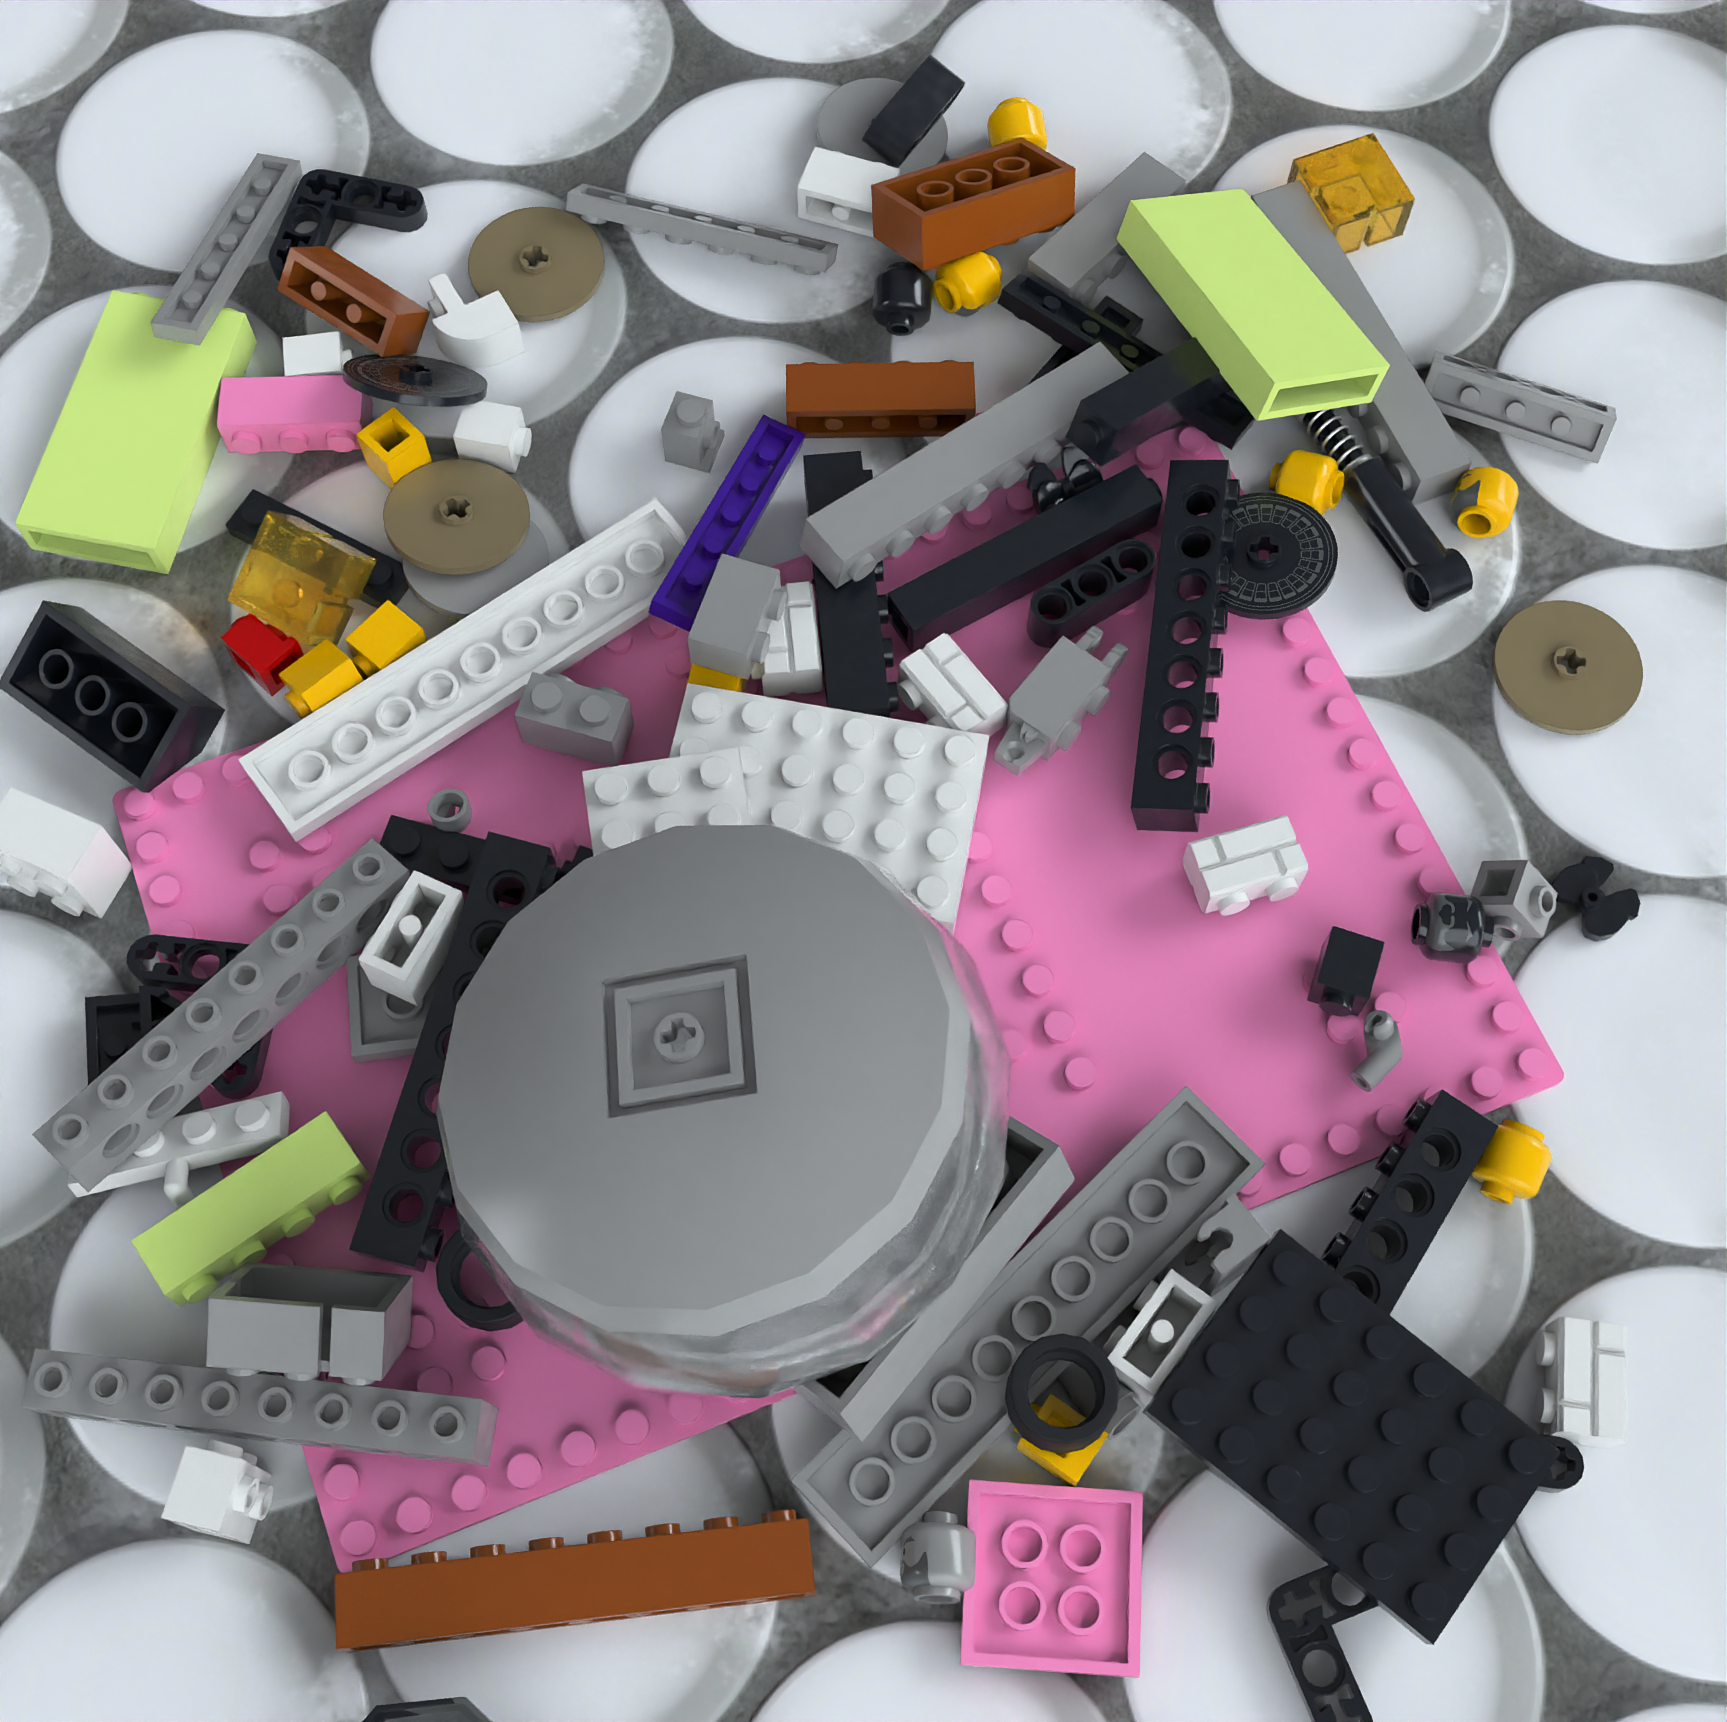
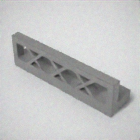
(1520, 407)

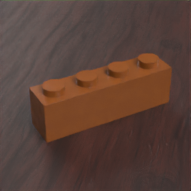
(879, 398)

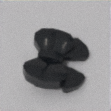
(1078, 477)
(1601, 914)

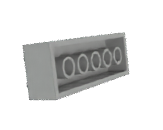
(1032, 1185)

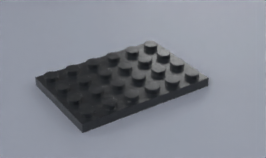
(1353, 1435)

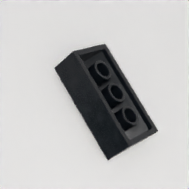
(109, 696)

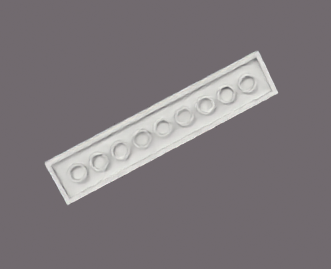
(465, 673)

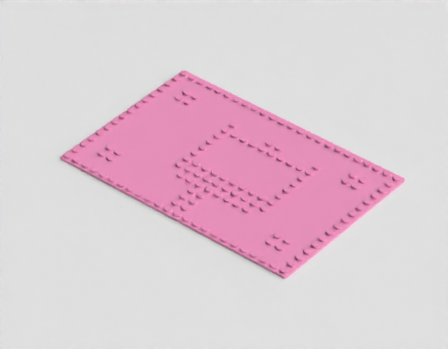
(1073, 917)

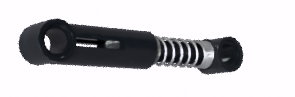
(1428, 569)

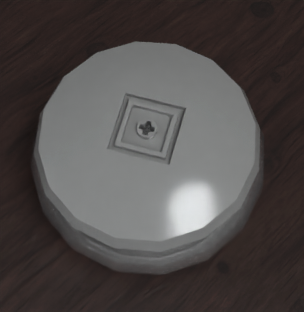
(724, 1111)

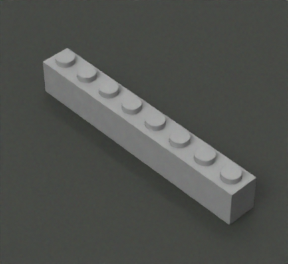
(1403, 417)
(954, 471)

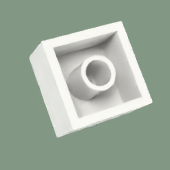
(59, 855)

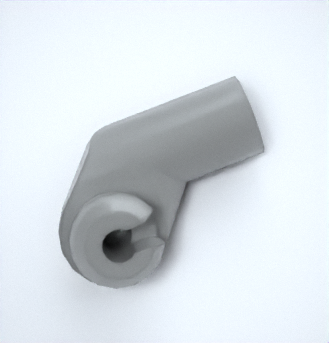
(1382, 1049)

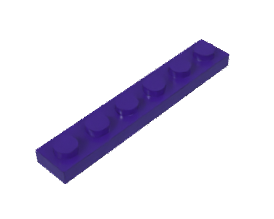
(727, 519)

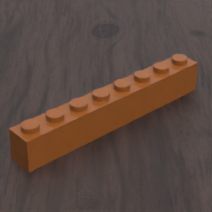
(573, 1583)

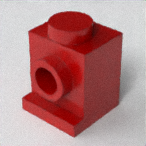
(261, 651)

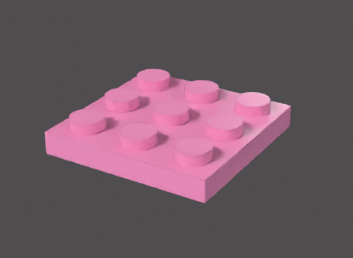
(1054, 1579)

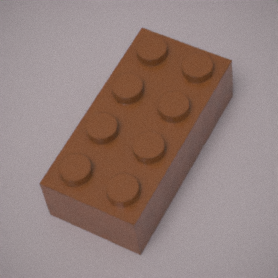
(973, 203)

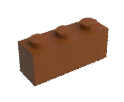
(353, 300)

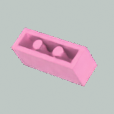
(291, 414)

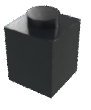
(1345, 972)

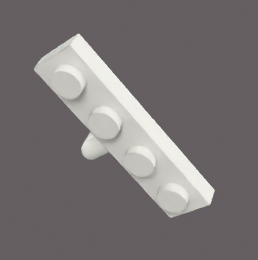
(198, 1142)

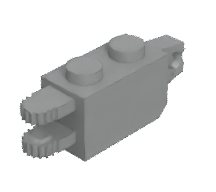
(1055, 699)

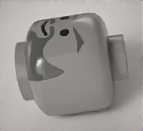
(938, 1559)

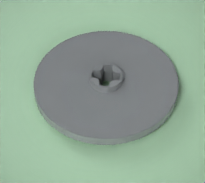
(851, 111)
(464, 594)

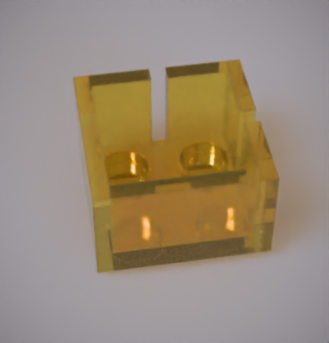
(1350, 184)
(301, 579)

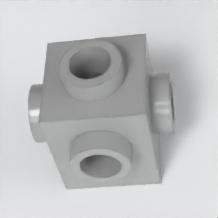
(1515, 898)

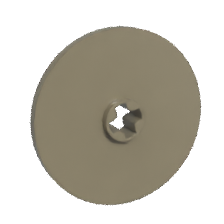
(559, 284)
(430, 537)
(1541, 689)

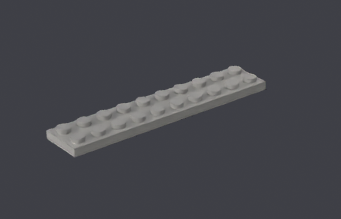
(1062, 1281)

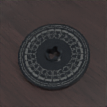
(415, 380)
(1299, 559)

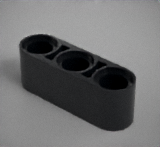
(913, 111)
(1099, 574)

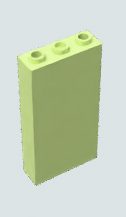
(1251, 303)
(133, 439)

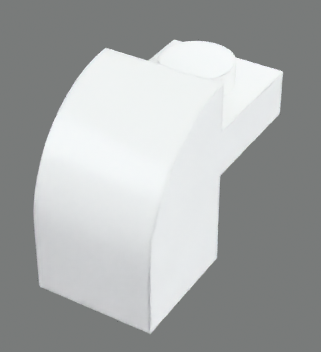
(473, 333)

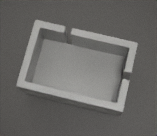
(309, 1322)

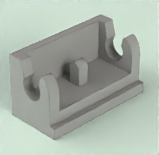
(1231, 1241)

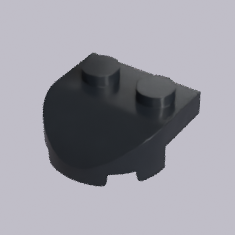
(120, 1022)

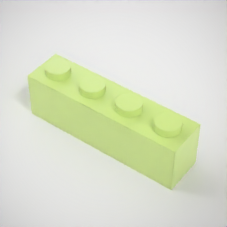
(251, 1210)

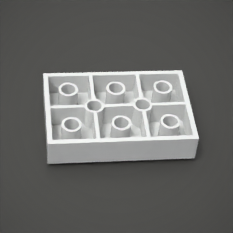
(852, 782)

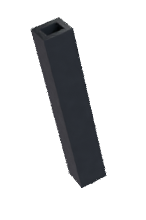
(1145, 402)
(1024, 558)

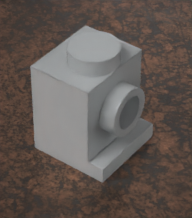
(691, 433)

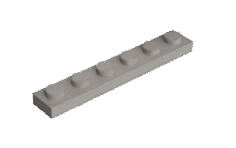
(687, 225)
(226, 250)

